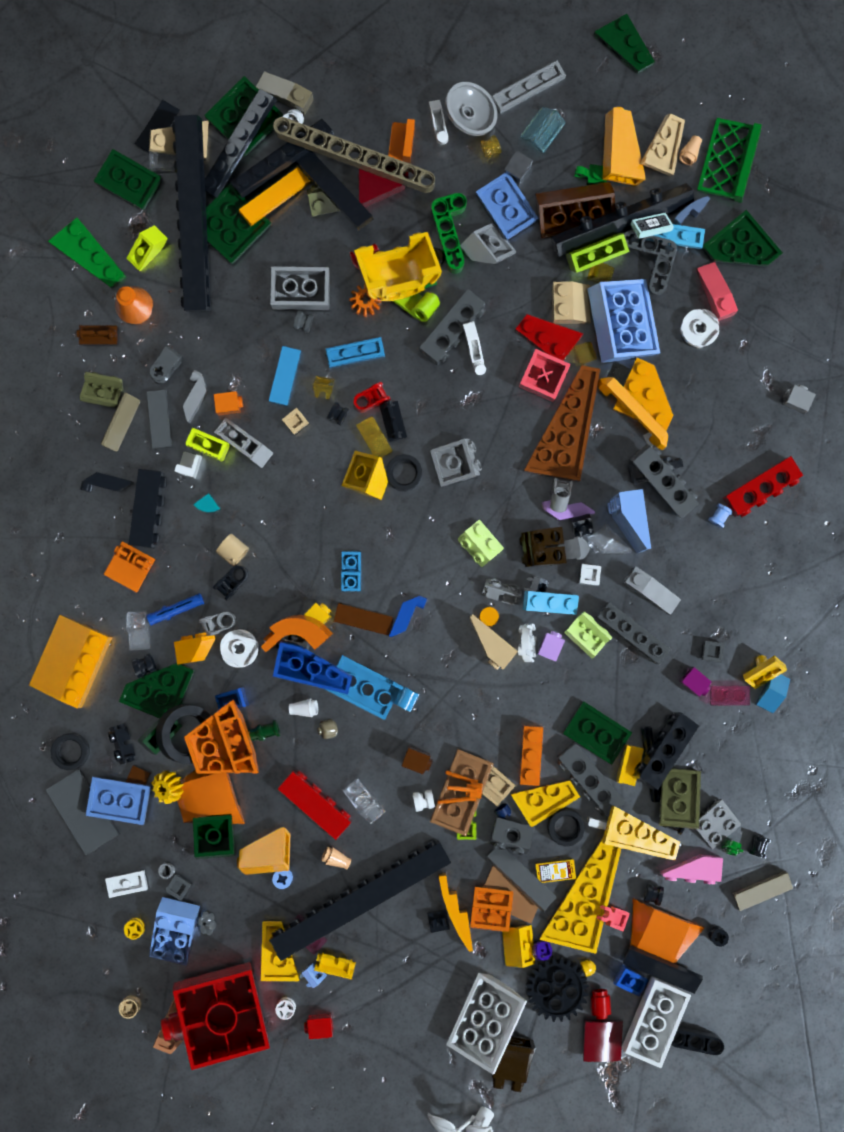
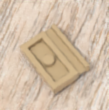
(497, 786)

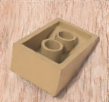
(494, 646)

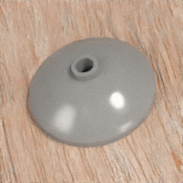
(471, 108)

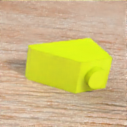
(146, 247)

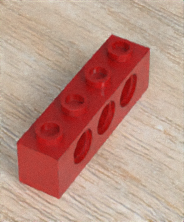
(791, 475)

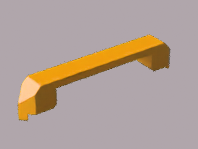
(611, 385)

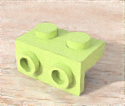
(480, 543)
(588, 634)

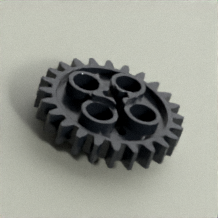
(568, 1003)

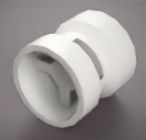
(294, 113)
(423, 800)

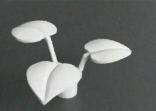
(480, 1122)

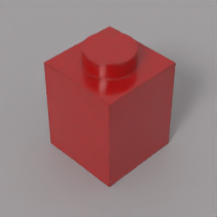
(319, 1026)

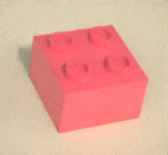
(544, 375)

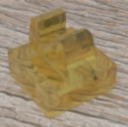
(323, 384)

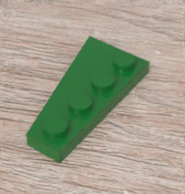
(83, 248)

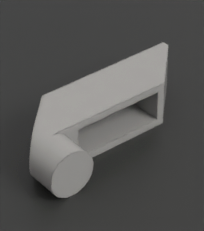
(195, 397)

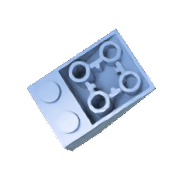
(174, 931)

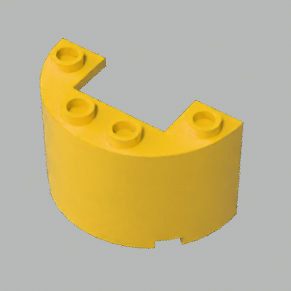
(399, 271)

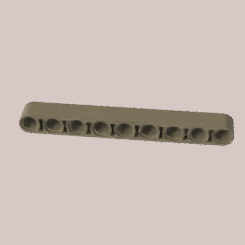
(347, 148)

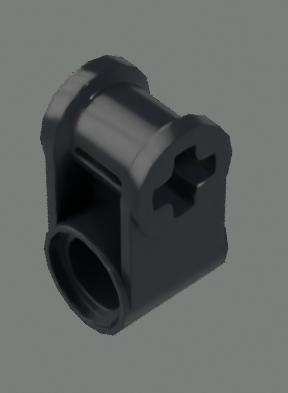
(228, 584)

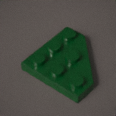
(742, 243)
(158, 690)

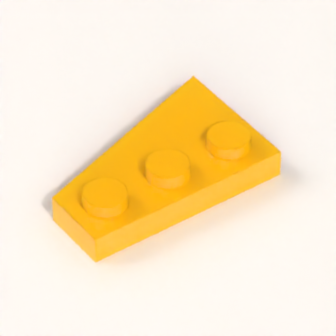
(544, 801)

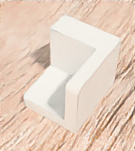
(189, 465)
(590, 575)

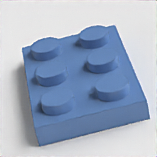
(507, 205)
(118, 800)

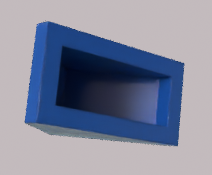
(237, 695)

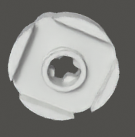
(710, 328)
(528, 645)
(228, 648)

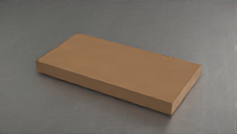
(459, 815)

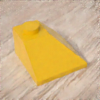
(366, 475)

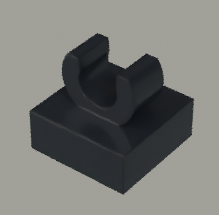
(582, 525)
(538, 584)
(438, 921)

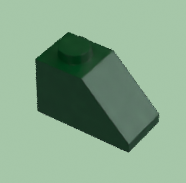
(148, 739)

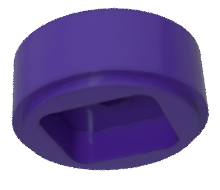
(542, 950)

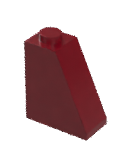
(376, 188)

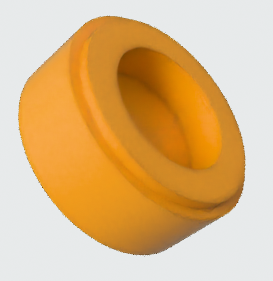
(489, 616)

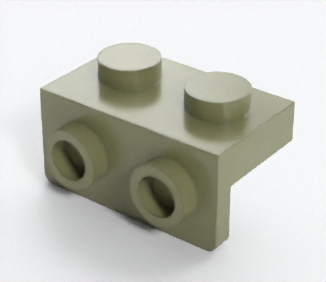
(320, 202)
(102, 389)

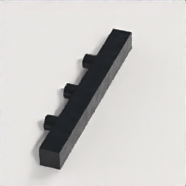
(620, 220)

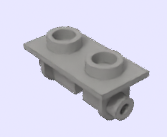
(494, 588)

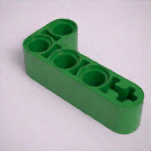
(449, 235)

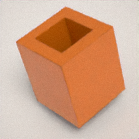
(228, 403)

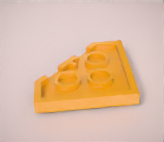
(647, 390)

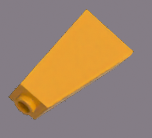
(621, 149)

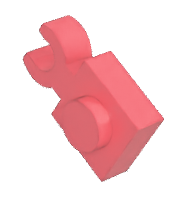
(614, 917)

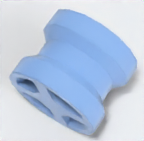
(285, 876)

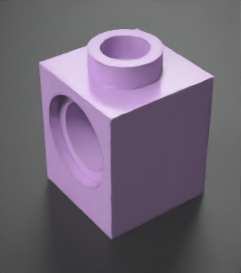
(551, 646)

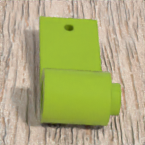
(420, 306)

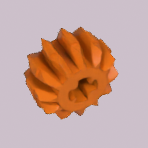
(358, 303)

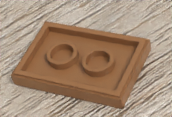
(521, 905)

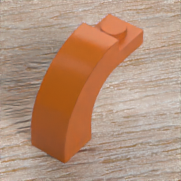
(304, 626)

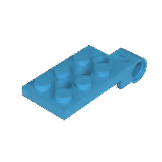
(399, 694)

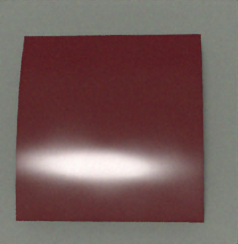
(602, 1041)

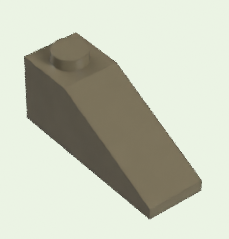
(286, 92)

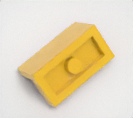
(630, 758)
(518, 946)

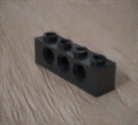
(675, 746)

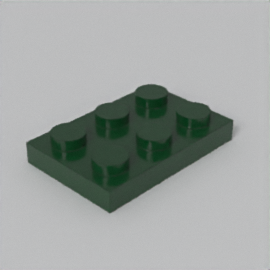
(128, 179)
(597, 732)

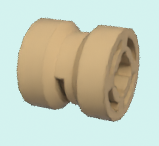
(126, 1006)

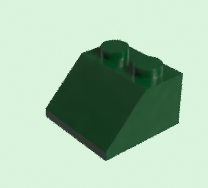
(213, 837)

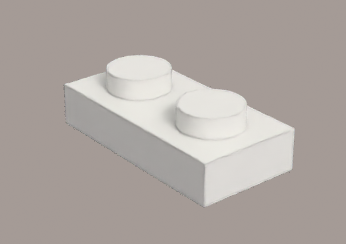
(126, 883)

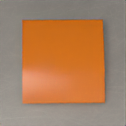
(491, 909)

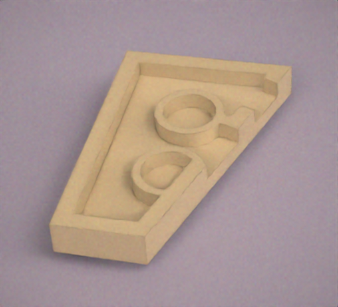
(162, 140)
(665, 146)

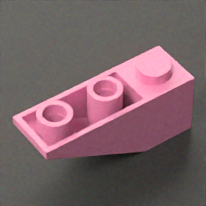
(696, 868)

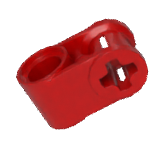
(372, 397)

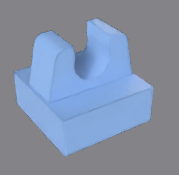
(313, 977)

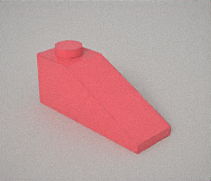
(717, 291)

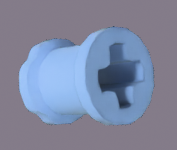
(720, 515)

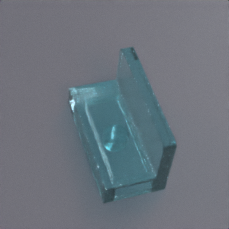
(543, 128)

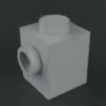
(798, 398)

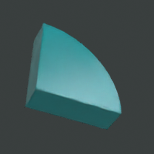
(207, 504)

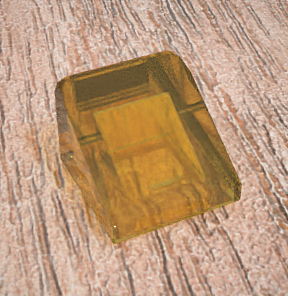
(600, 273)
(585, 353)

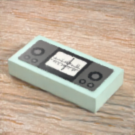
(652, 225)

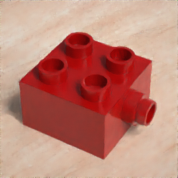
(217, 1016)

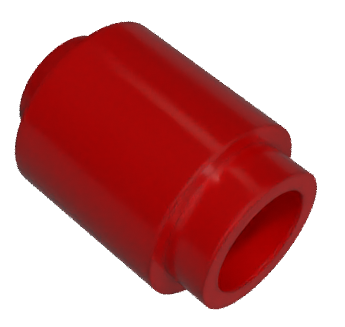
(600, 1003)

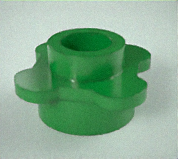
(732, 848)

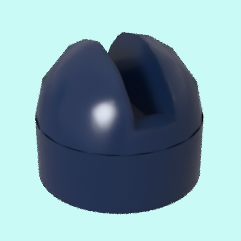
(503, 810)

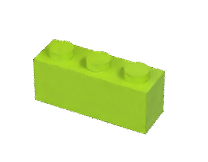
(597, 252)

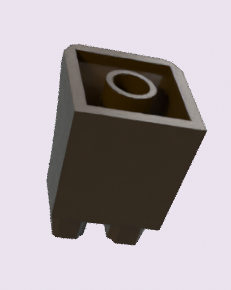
(515, 1064)

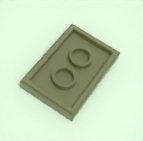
(680, 799)

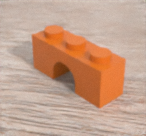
(531, 755)

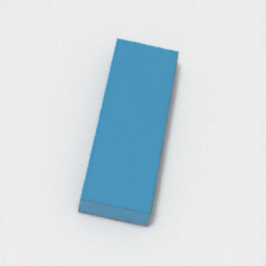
(355, 352)
(285, 376)

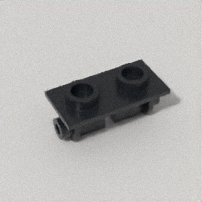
(393, 421)
(121, 750)

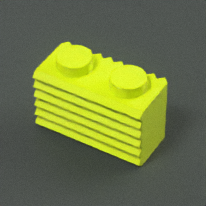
(207, 444)

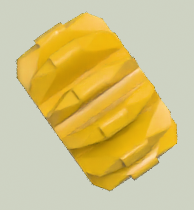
(167, 787)

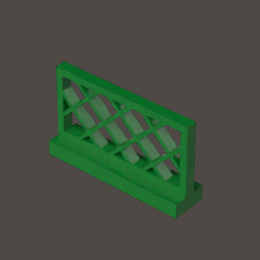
(745, 164)

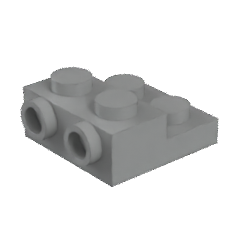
(456, 462)

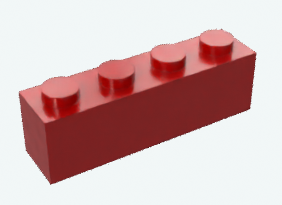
(314, 804)

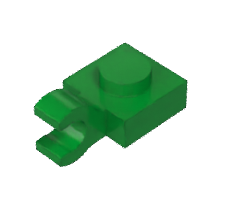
(593, 174)

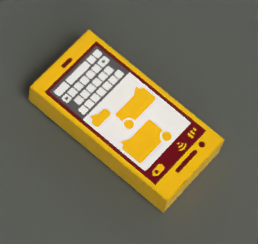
(555, 870)

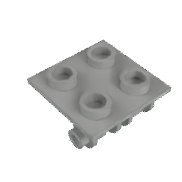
(717, 823)

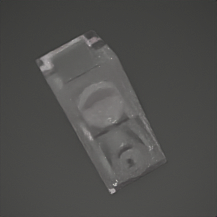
(364, 801)

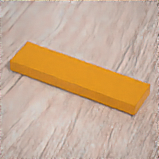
(274, 196)

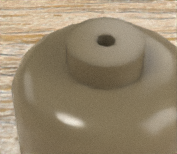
(327, 729)

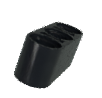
(702, 1045)

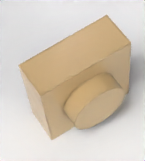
(295, 421)

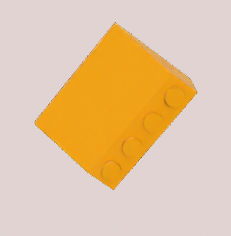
(70, 661)

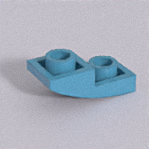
(351, 571)

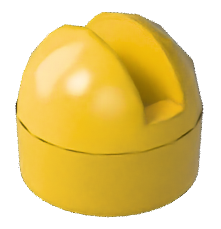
(588, 967)

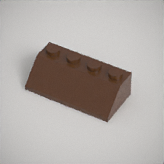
(563, 208)

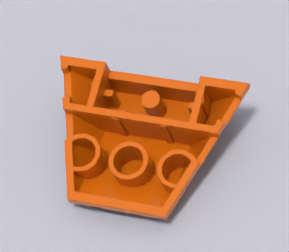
(222, 744)
(208, 796)
(661, 932)

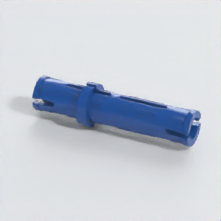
(175, 609)

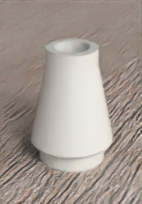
(304, 708)

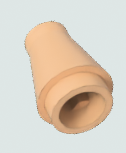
(690, 152)
(335, 858)

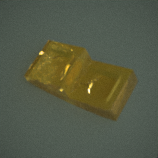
(374, 437)

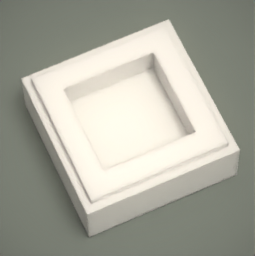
(597, 823)

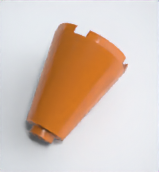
(133, 304)

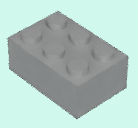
(300, 288)

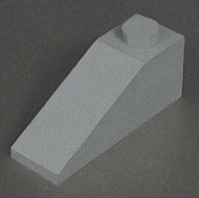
(244, 442)
(651, 590)

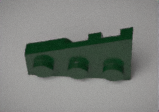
(626, 42)

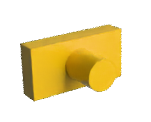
(764, 671)

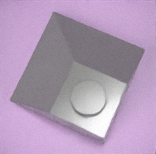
(487, 245)

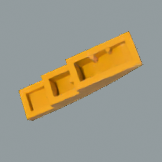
(458, 917)

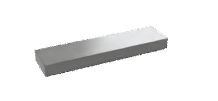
(528, 86)

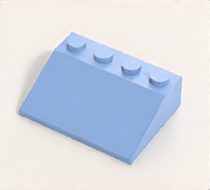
(623, 320)
(630, 516)

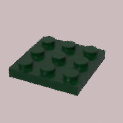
(231, 108)
(228, 229)

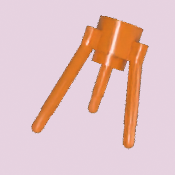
(472, 790)

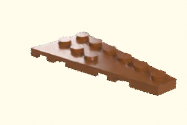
(566, 437)

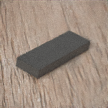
(159, 419)

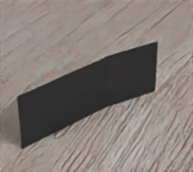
(161, 118)

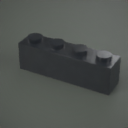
(146, 508)

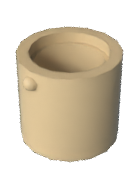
(232, 550)

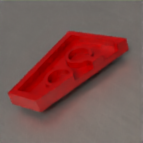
(548, 336)

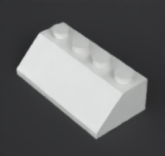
(656, 1022)

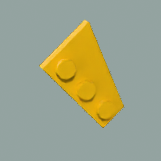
(271, 967)

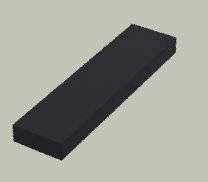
(662, 969)

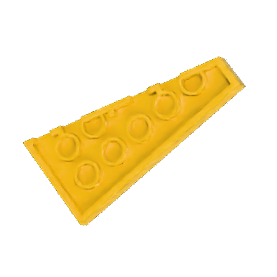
(576, 918)

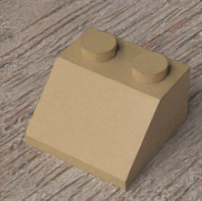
(570, 303)

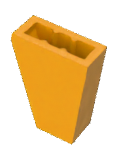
(266, 854)

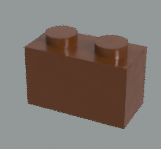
(417, 760)

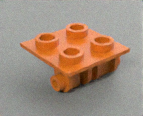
(129, 566)

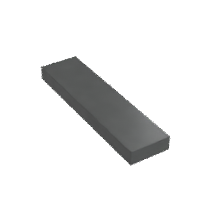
(521, 878)

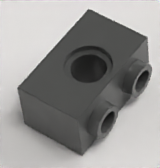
(522, 833)

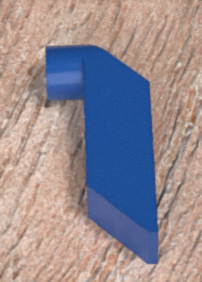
(405, 614)

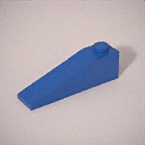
(305, 667)

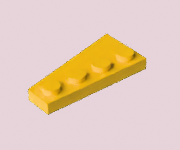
(635, 835)

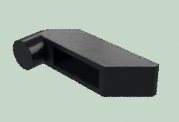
(105, 481)

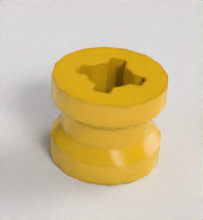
(132, 931)

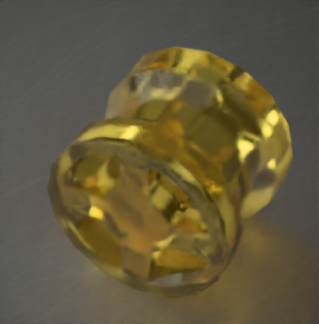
(491, 146)

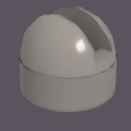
(164, 872)

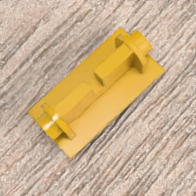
(334, 966)

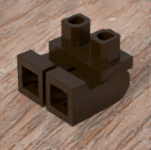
(535, 549)

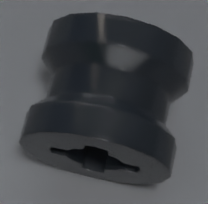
(338, 413)
(653, 894)

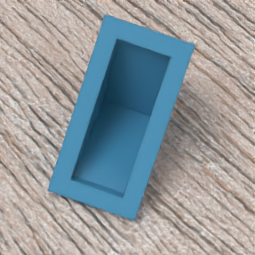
(773, 693)

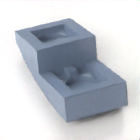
(694, 209)

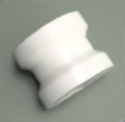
(284, 1012)

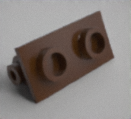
(97, 334)

